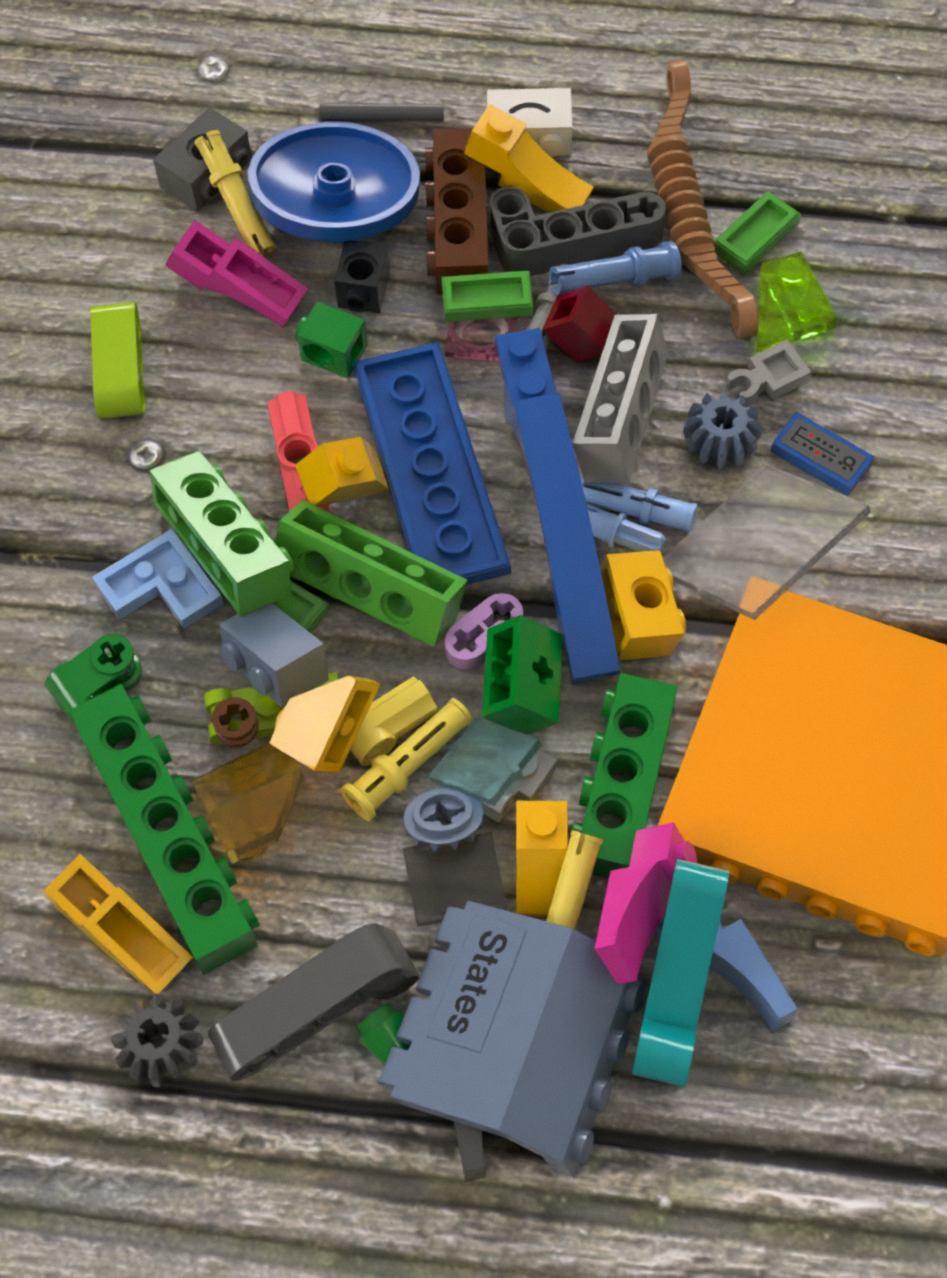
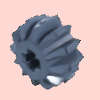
(722, 430)

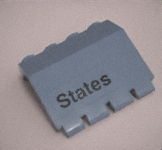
(514, 1032)

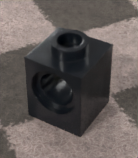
(362, 276)

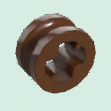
(221, 717)

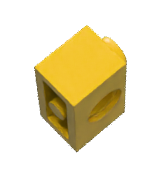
(637, 629)

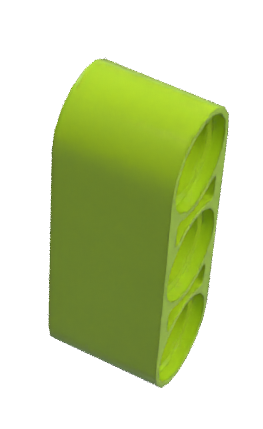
(117, 360)

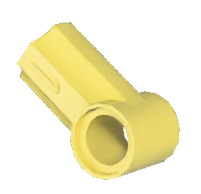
(392, 718)

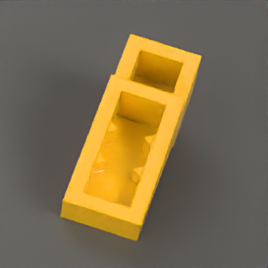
(508, 148)

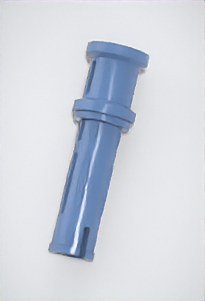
(633, 267)

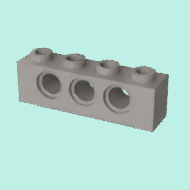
(621, 399)

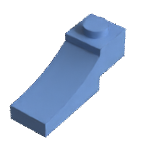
(747, 969)

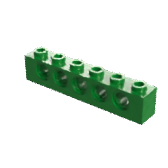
(210, 938)

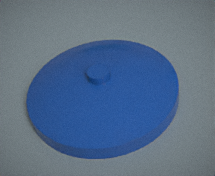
(333, 181)

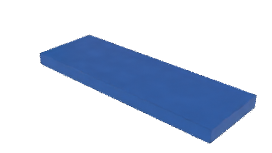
(431, 463)

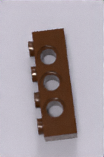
(458, 207)

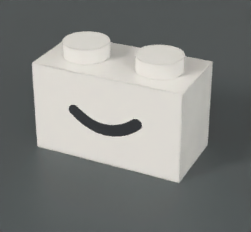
(545, 113)

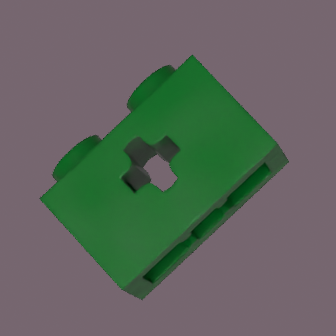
(522, 675)

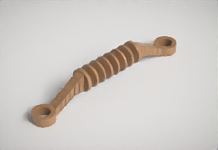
(684, 204)

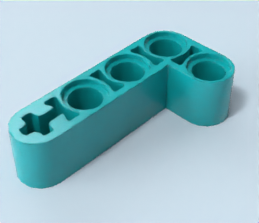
(680, 973)

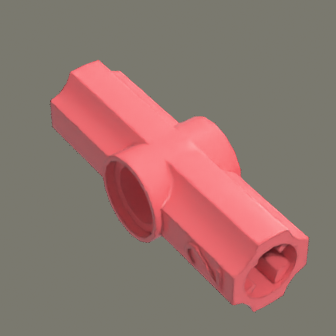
(293, 439)

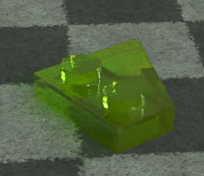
(790, 303)

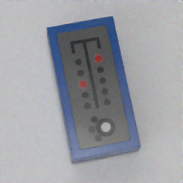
(822, 453)

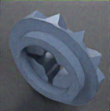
(459, 809)

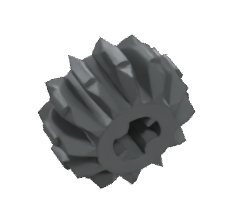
(138, 1050)

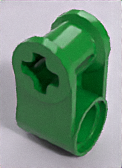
(94, 673)

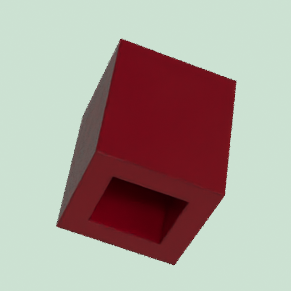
(580, 323)

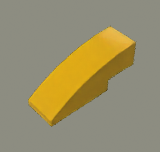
(117, 924)

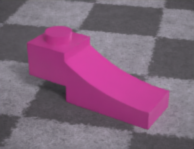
(235, 272)
(639, 899)

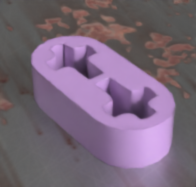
(474, 625)

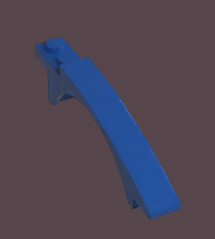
(572, 556)

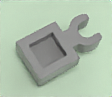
(772, 371)

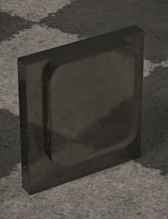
(453, 877)

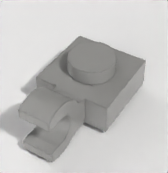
(525, 789)

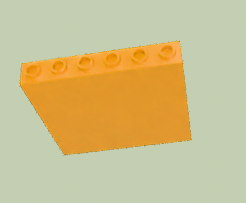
(825, 770)

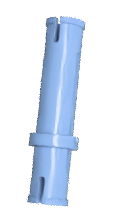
(642, 504)

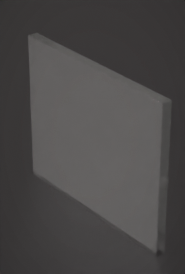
(762, 540)

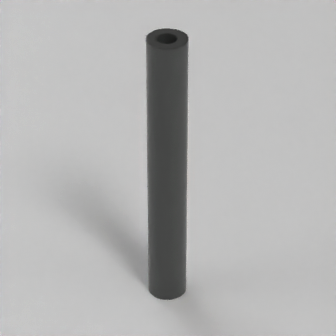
(381, 111)

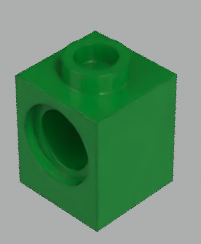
(331, 339)

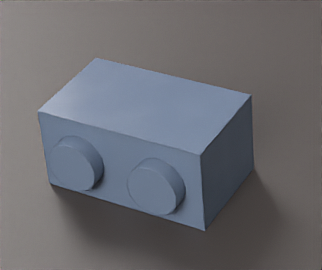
(273, 653)

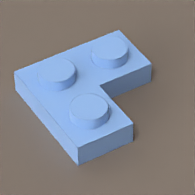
(160, 569)

